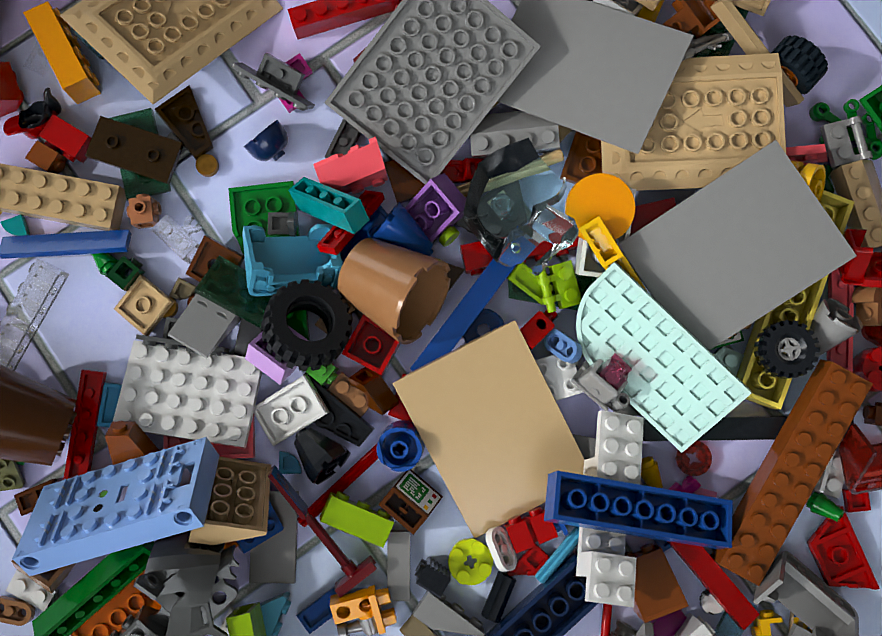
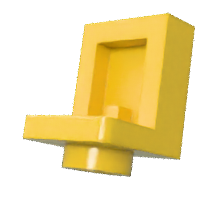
(761, 624)

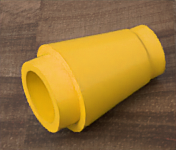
(650, 472)

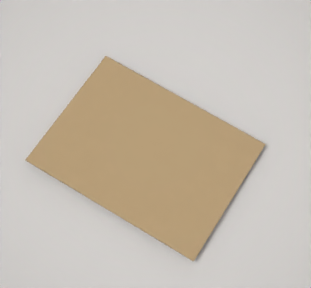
(165, 40)
(707, 124)
(490, 426)

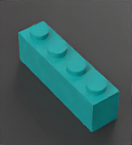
(329, 205)

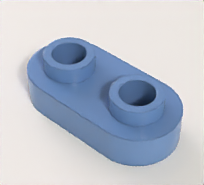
(563, 348)

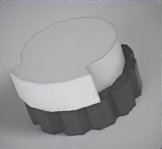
(709, 603)

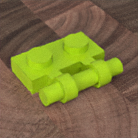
(564, 284)

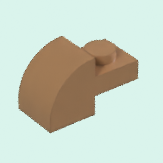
(868, 305)

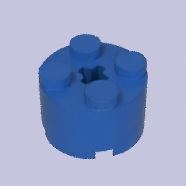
(395, 456)

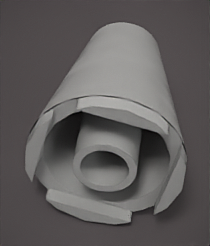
(833, 325)

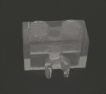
(178, 237)

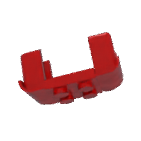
(865, 267)

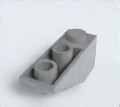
(444, 616)

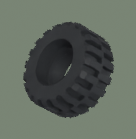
(312, 298)

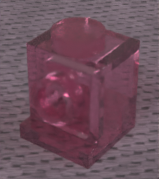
(614, 371)

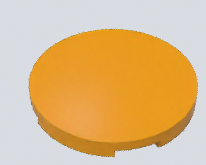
(603, 197)

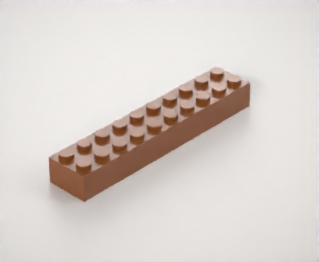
(792, 469)

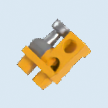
(365, 606)

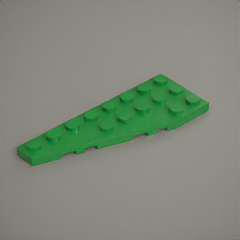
(250, 207)

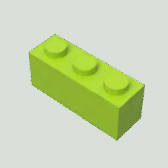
(357, 518)

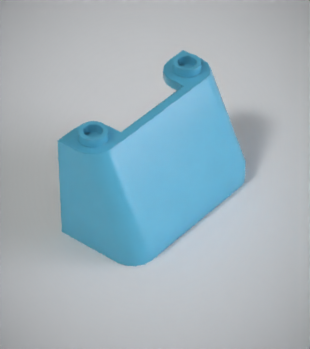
(284, 259)

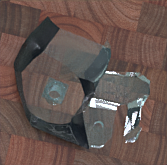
(512, 191)

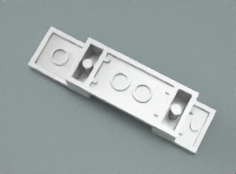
(601, 552)

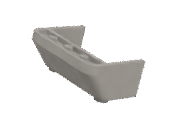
(807, 598)

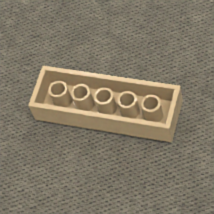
(61, 198)

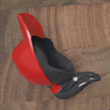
(33, 119)

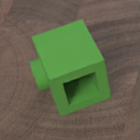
(324, 374)

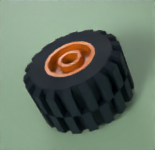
(801, 62)

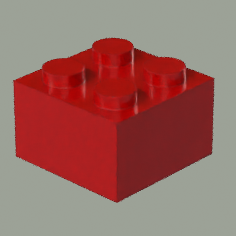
(371, 346)

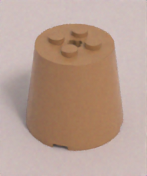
(394, 287)

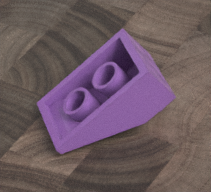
(437, 206)

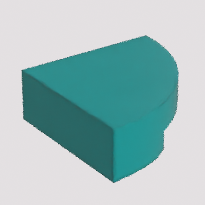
(16, 226)

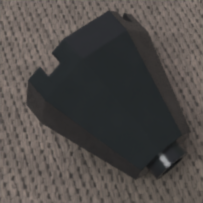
(319, 454)

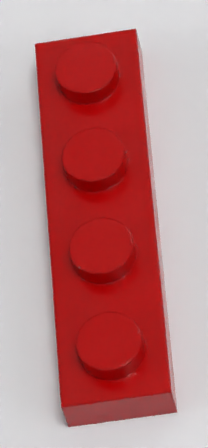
(337, 238)

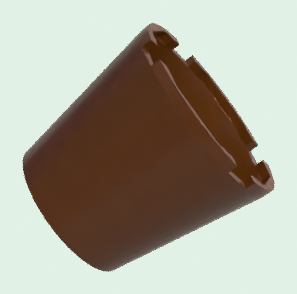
(32, 419)

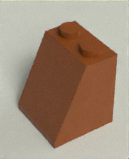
(655, 585)

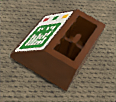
(410, 501)

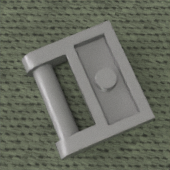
(839, 145)

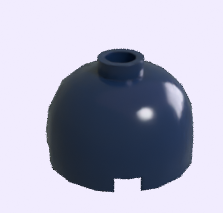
(268, 143)

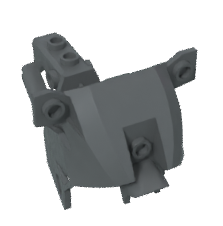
(183, 583)

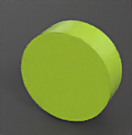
(448, 236)

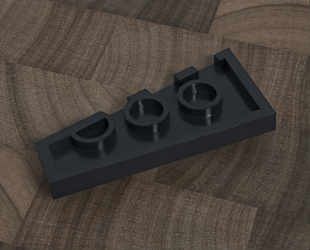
(341, 418)

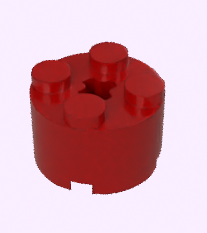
(869, 367)

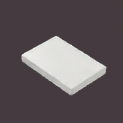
(290, 410)

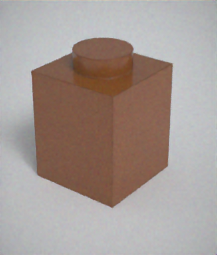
(46, 158)

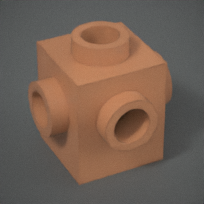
(143, 211)

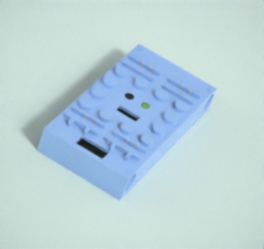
(86, 520)

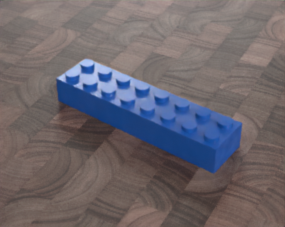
(638, 510)

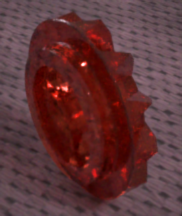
(695, 468)

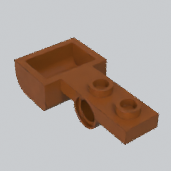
(693, 16)

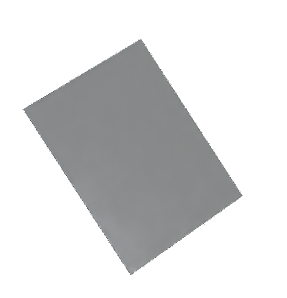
(595, 69)
(737, 247)

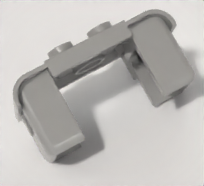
(598, 389)

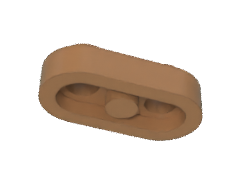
(13, 611)

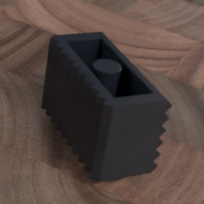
(432, 576)

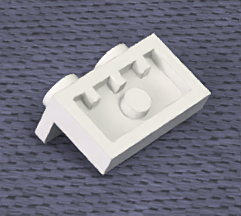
(832, 479)

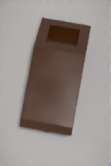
(377, 393)

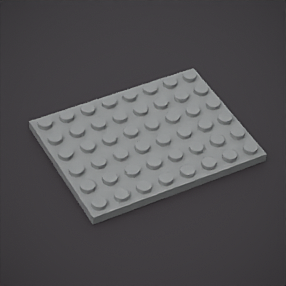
(431, 79)

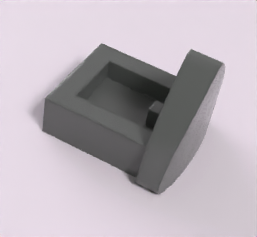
(282, 224)

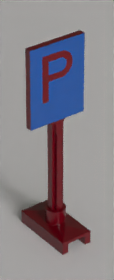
(353, 573)

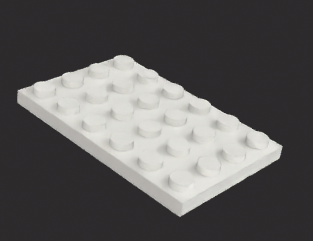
(189, 395)

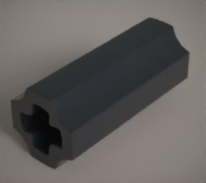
(498, 597)

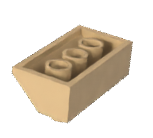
(861, 184)

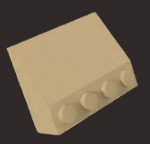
(236, 503)

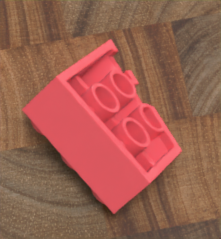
(354, 170)

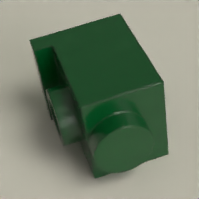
(119, 272)

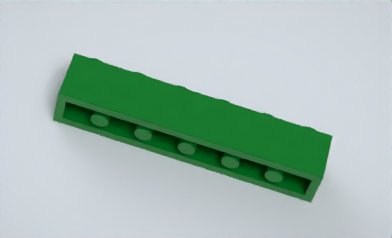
(92, 591)

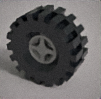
(798, 349)

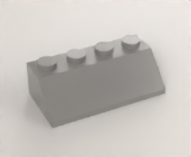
(510, 127)

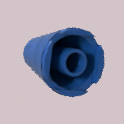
(402, 230)

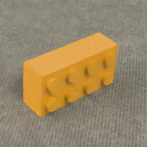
(63, 52)

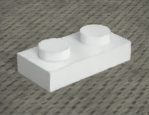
(30, 591)

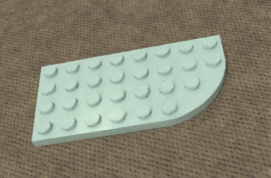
(672, 373)

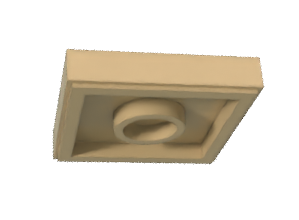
(144, 305)

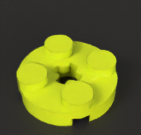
(464, 573)

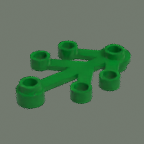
(871, 139)

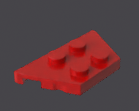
(840, 555)

